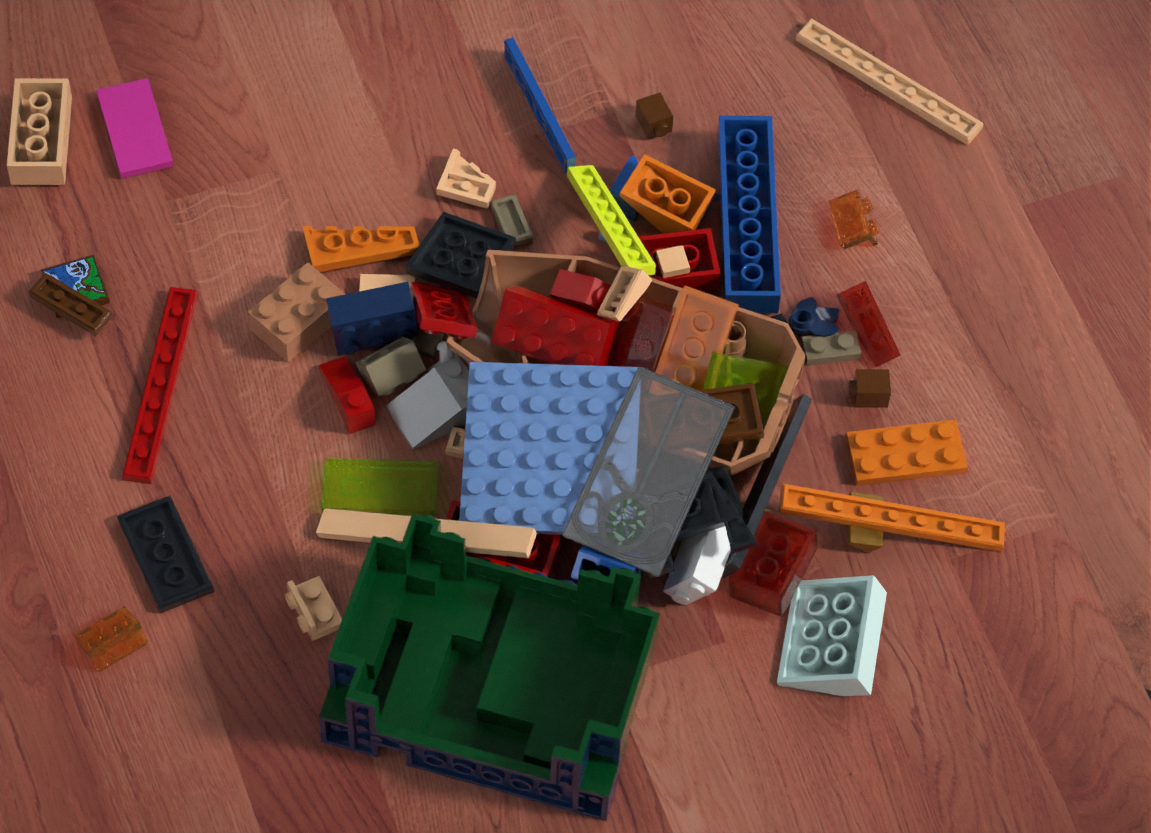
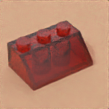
(642, 335)

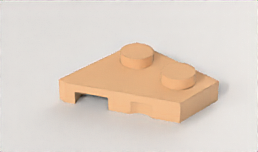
(465, 182)

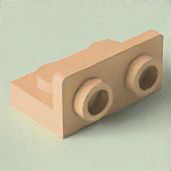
(314, 606)

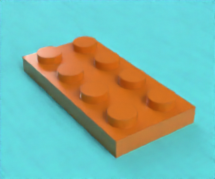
(696, 331)
(906, 452)

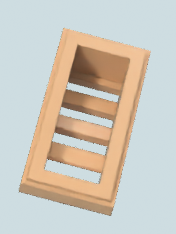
(627, 286)

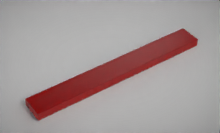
(160, 385)

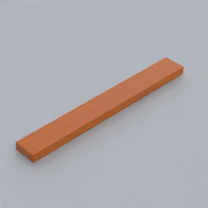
(892, 517)

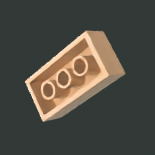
(39, 132)

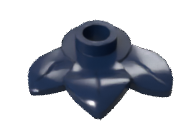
(814, 319)

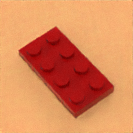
(443, 311)

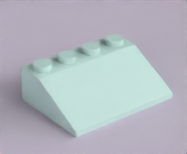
(833, 636)

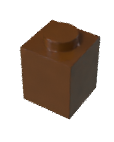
(654, 116)
(870, 388)

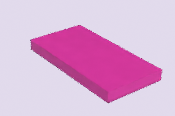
(134, 128)

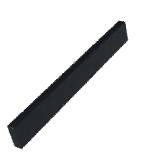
(768, 477)

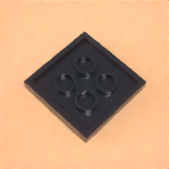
(456, 253)

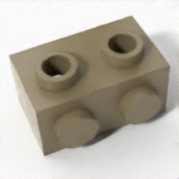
(391, 367)

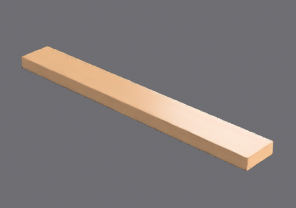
(889, 81)
(480, 537)

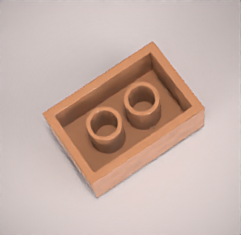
(294, 312)

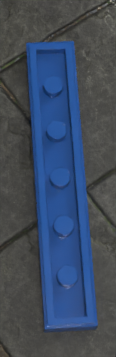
(538, 104)

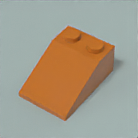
(667, 196)

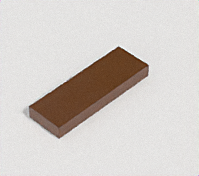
(70, 304)

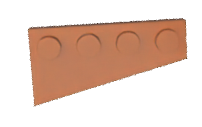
(346, 248)

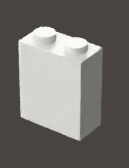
(698, 566)

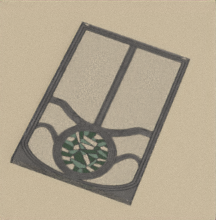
(648, 471)

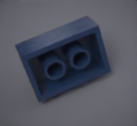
(372, 318)

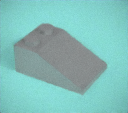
(432, 404)

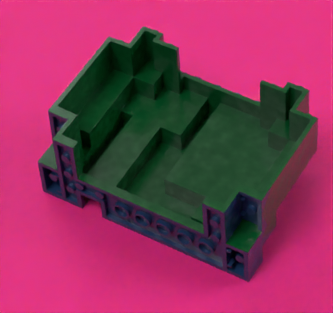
(490, 669)

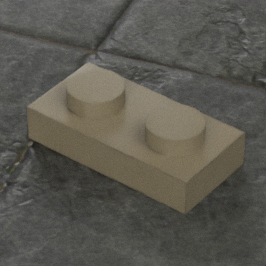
(831, 349)

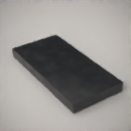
(165, 554)

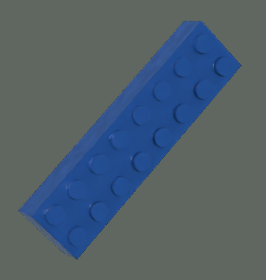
(748, 213)

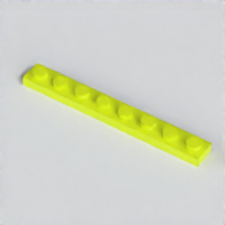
(610, 218)

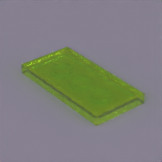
(380, 486)

